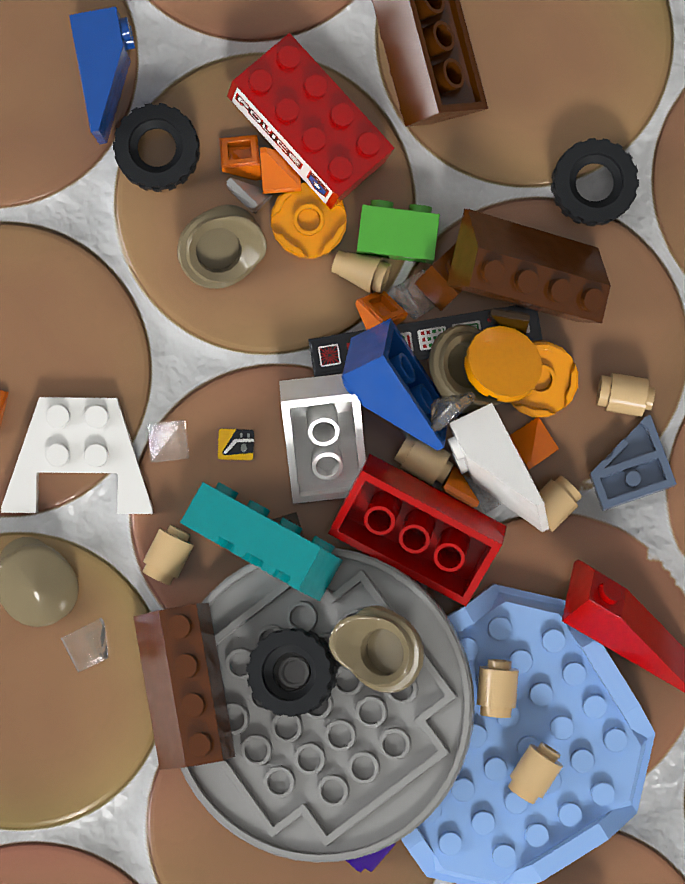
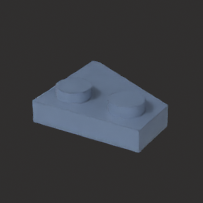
(633, 468)

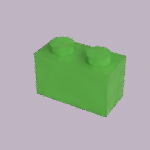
(398, 232)

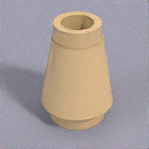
(362, 270)

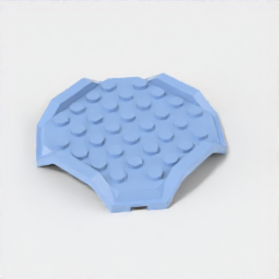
(565, 698)

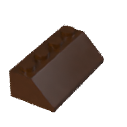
(430, 59)
(529, 268)
(184, 686)

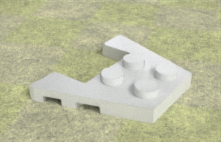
(77, 438)

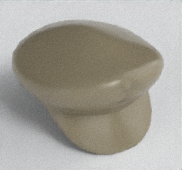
(221, 247)
(448, 369)
(36, 583)
(378, 648)

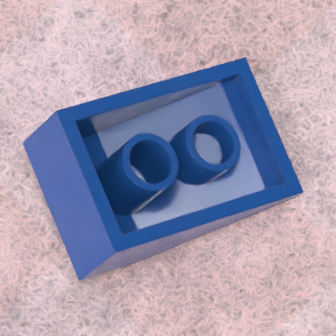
(103, 60)
(392, 382)

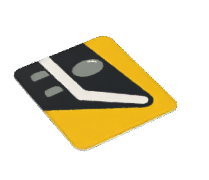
(235, 444)

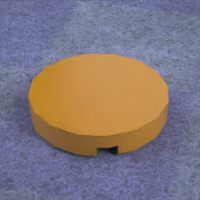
(306, 224)
(503, 363)
(556, 384)

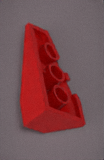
(622, 624)

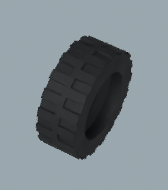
(151, 118)
(622, 171)
(262, 678)

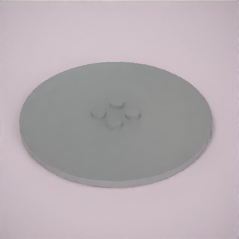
(365, 759)

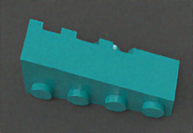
(261, 541)

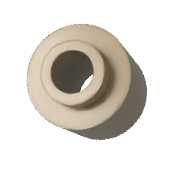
(625, 394)
(423, 461)
(559, 500)
(167, 554)
(497, 688)
(535, 772)

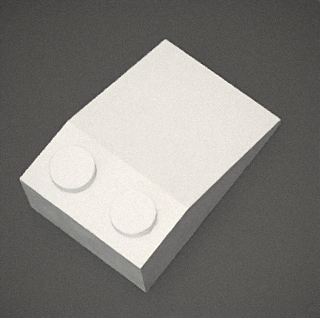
(321, 437)
(489, 456)

